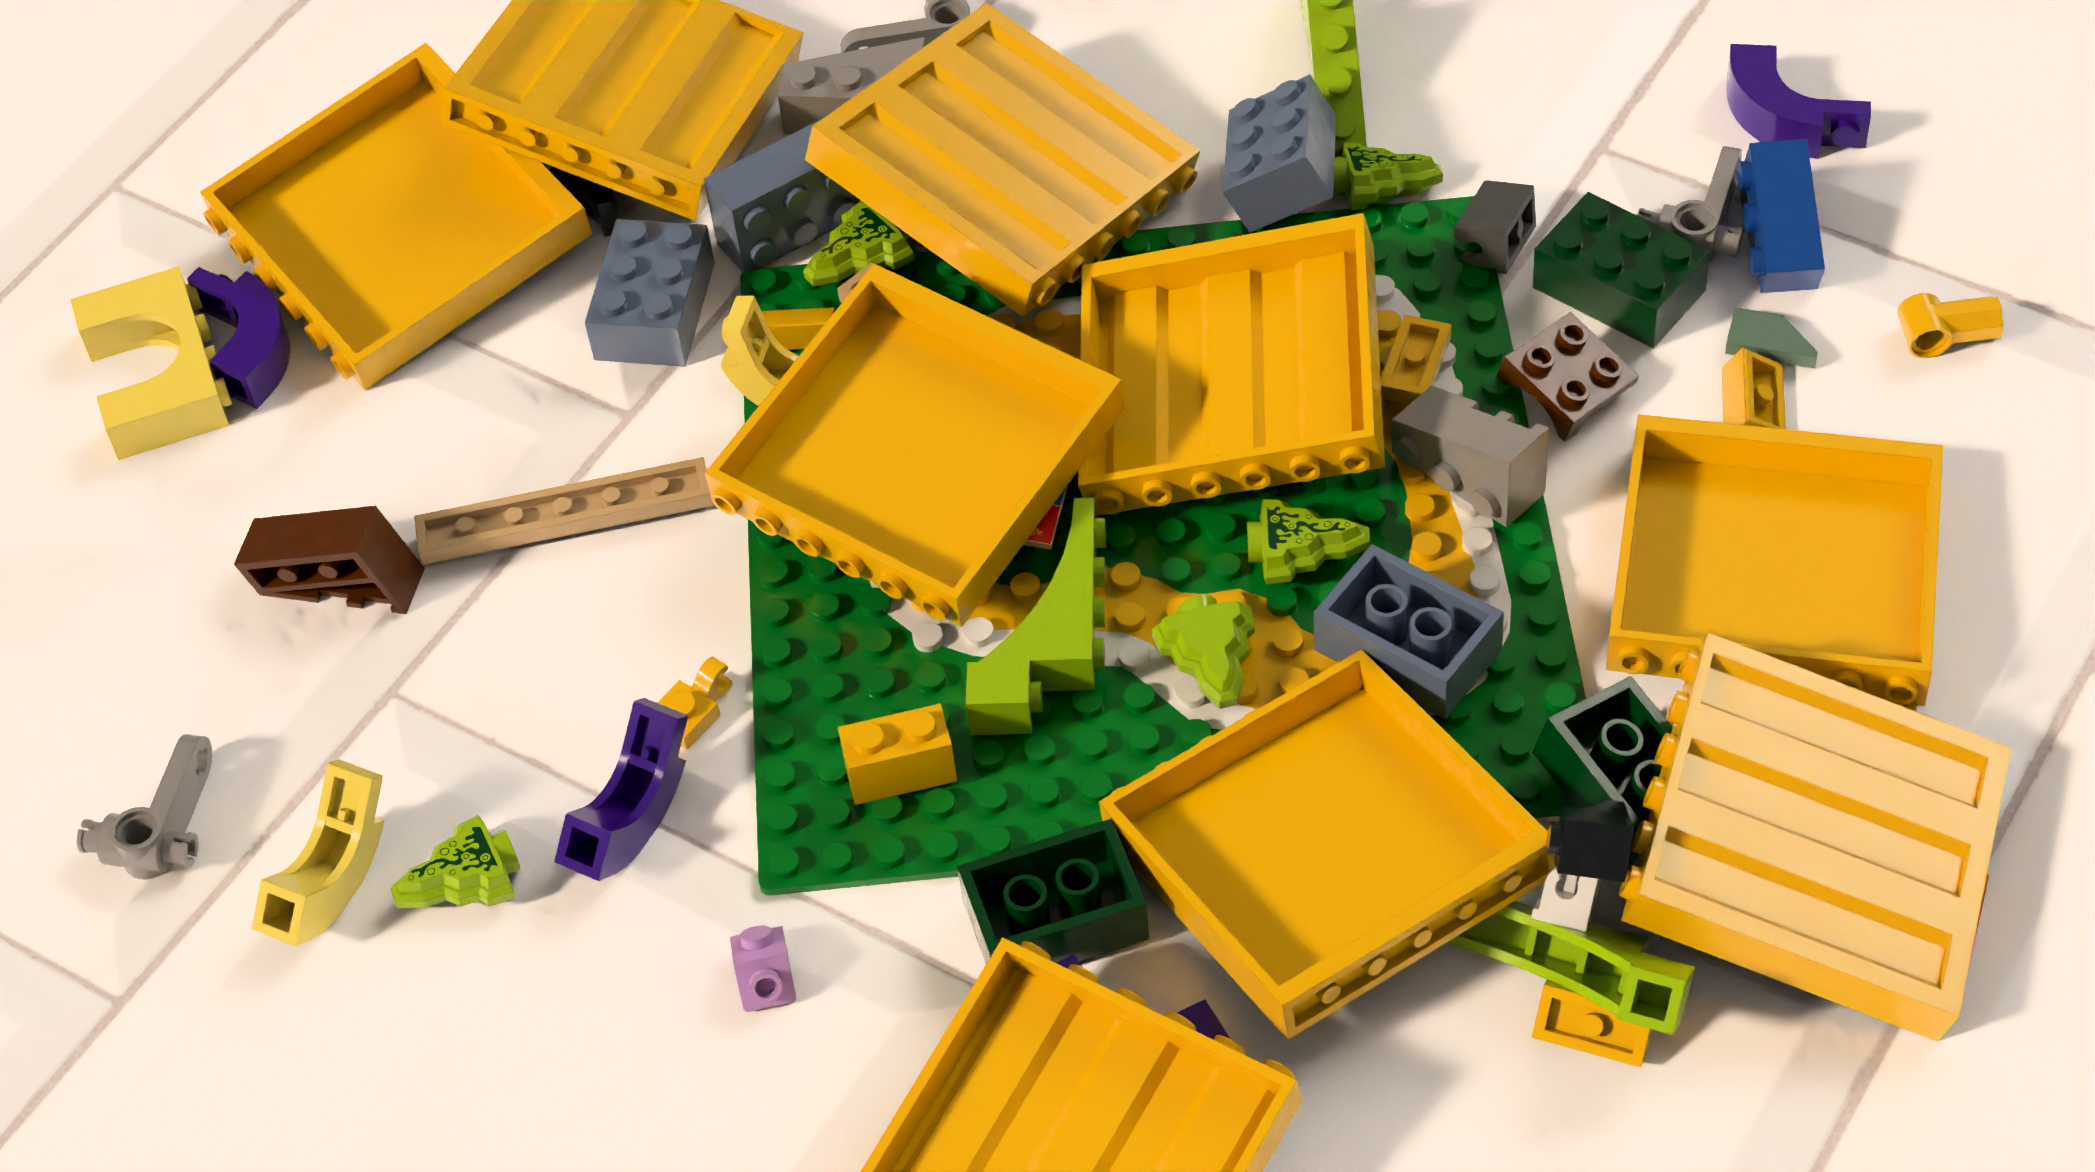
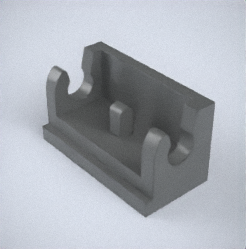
(1499, 221)

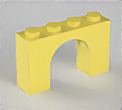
(183, 397)

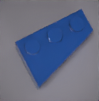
(1781, 216)

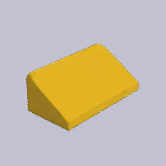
(796, 326)
(1753, 391)

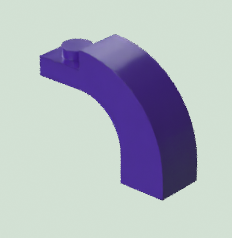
(1777, 113)
(260, 347)
(633, 803)

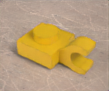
(699, 699)

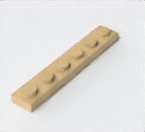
(562, 511)

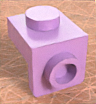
(762, 968)

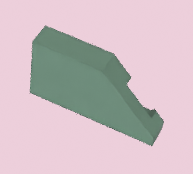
(1770, 337)

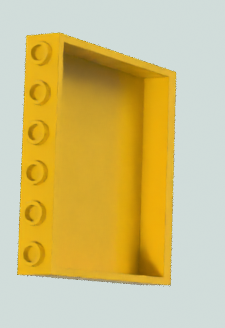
(390, 221)
(916, 444)
(1783, 547)
(1327, 841)

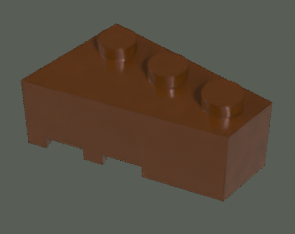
(333, 555)

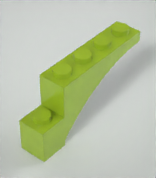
(1335, 64)
(1052, 645)
(1597, 964)

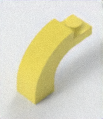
(753, 355)
(332, 865)

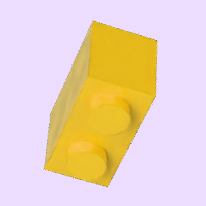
(897, 754)

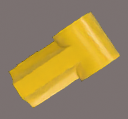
(1935, 325)

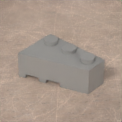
(822, 84)
(1473, 453)

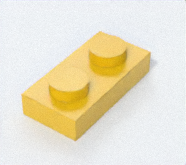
(1414, 358)
(1587, 1027)

